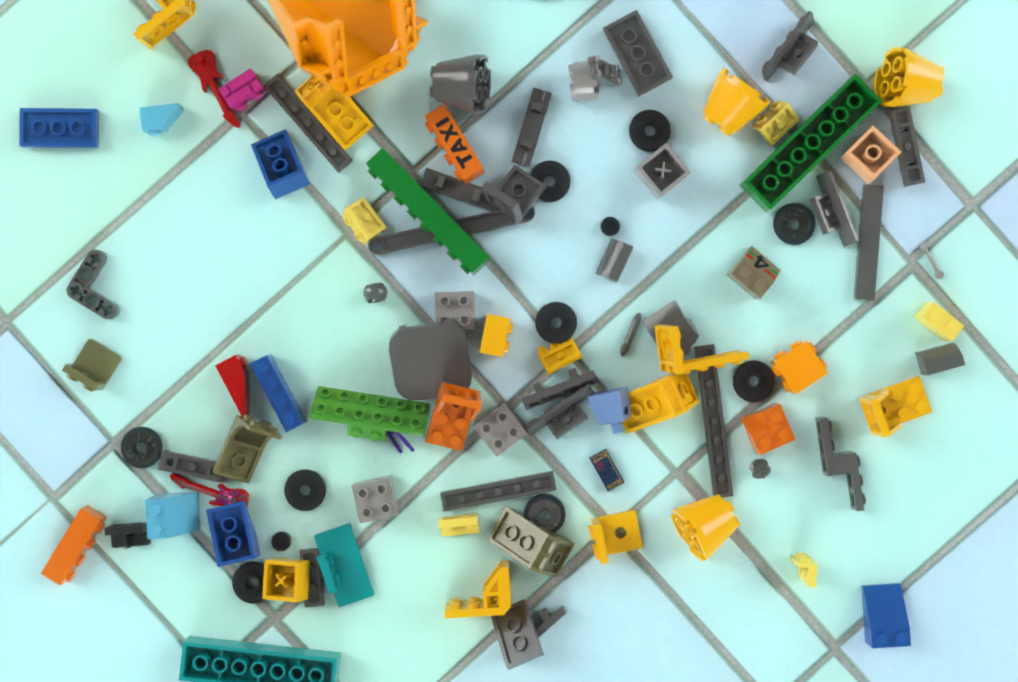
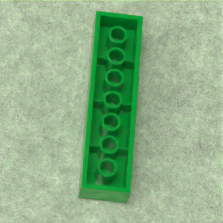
(810, 143)

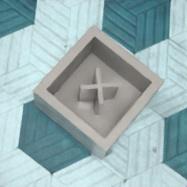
(662, 171)
(456, 307)
(500, 429)
(375, 499)

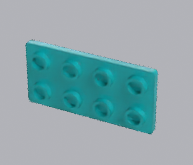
(343, 565)

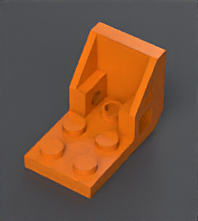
(452, 415)

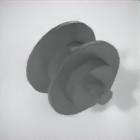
(760, 468)

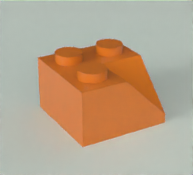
(767, 428)

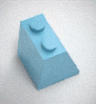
(172, 514)

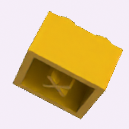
(495, 335)
(286, 579)

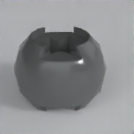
(375, 292)

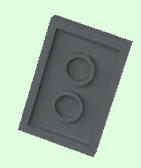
(517, 635)

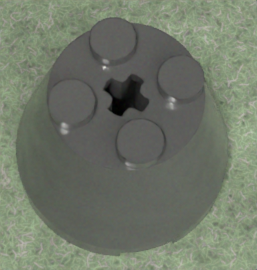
(462, 83)

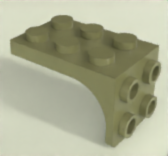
(244, 448)

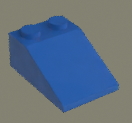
(280, 164)
(232, 534)
(885, 616)

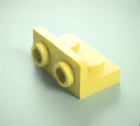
(776, 121)
(363, 221)
(459, 524)
(806, 568)

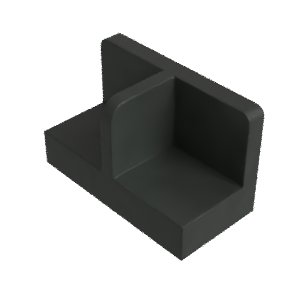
(128, 534)

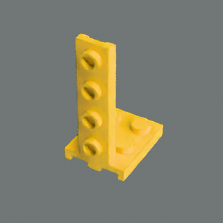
(671, 354)

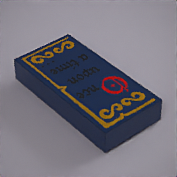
(606, 470)

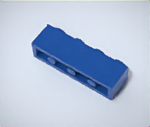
(278, 392)

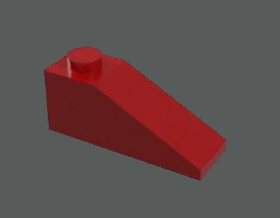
(236, 379)

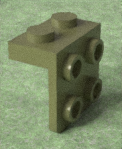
(93, 366)

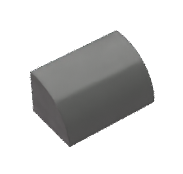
(614, 260)
(939, 359)

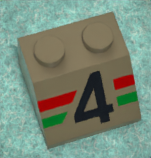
(754, 273)

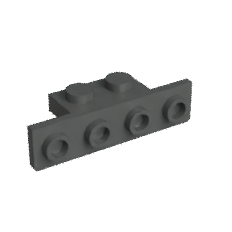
(794, 50)
(831, 210)
(563, 416)

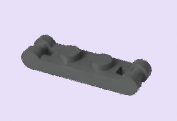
(604, 72)
(189, 466)

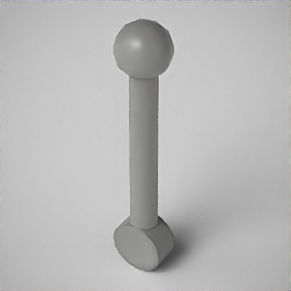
(939, 274)

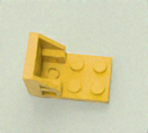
(165, 22)
(334, 111)
(660, 401)
(894, 405)
(495, 586)

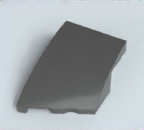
(673, 315)

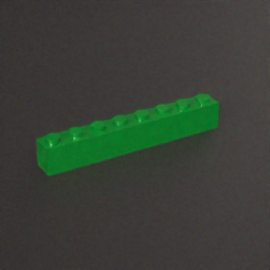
(430, 214)

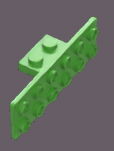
(369, 414)

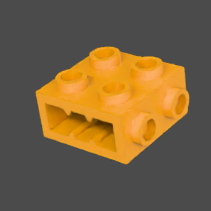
(798, 366)

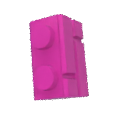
(242, 90)

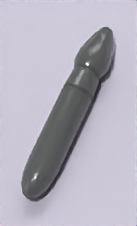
(630, 335)

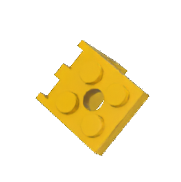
(603, 532)

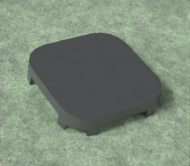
(427, 357)

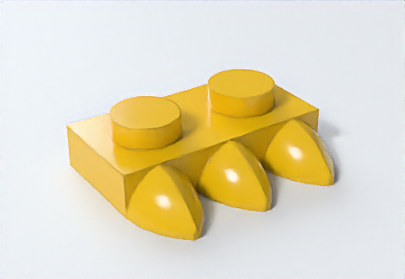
(559, 355)

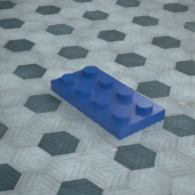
(58, 128)

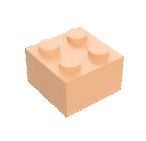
(870, 155)

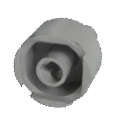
(583, 86)

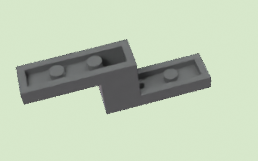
(840, 463)

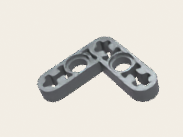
(85, 285)

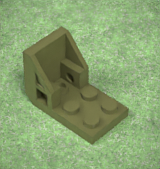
(530, 544)

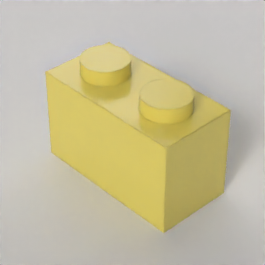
(939, 321)

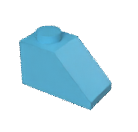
(159, 118)

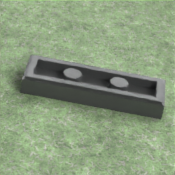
(316, 590)

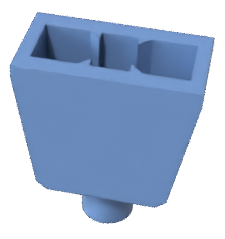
(611, 407)

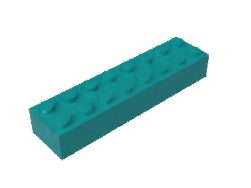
(240, 661)

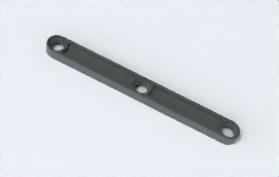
(471, 225)

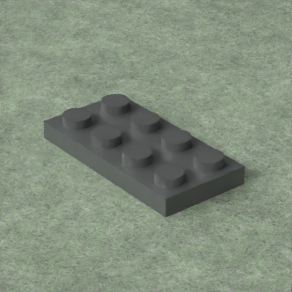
(637, 53)

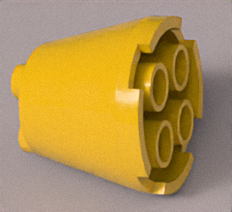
(907, 79)
(732, 103)
(705, 524)

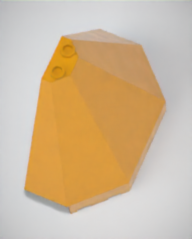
(349, 40)

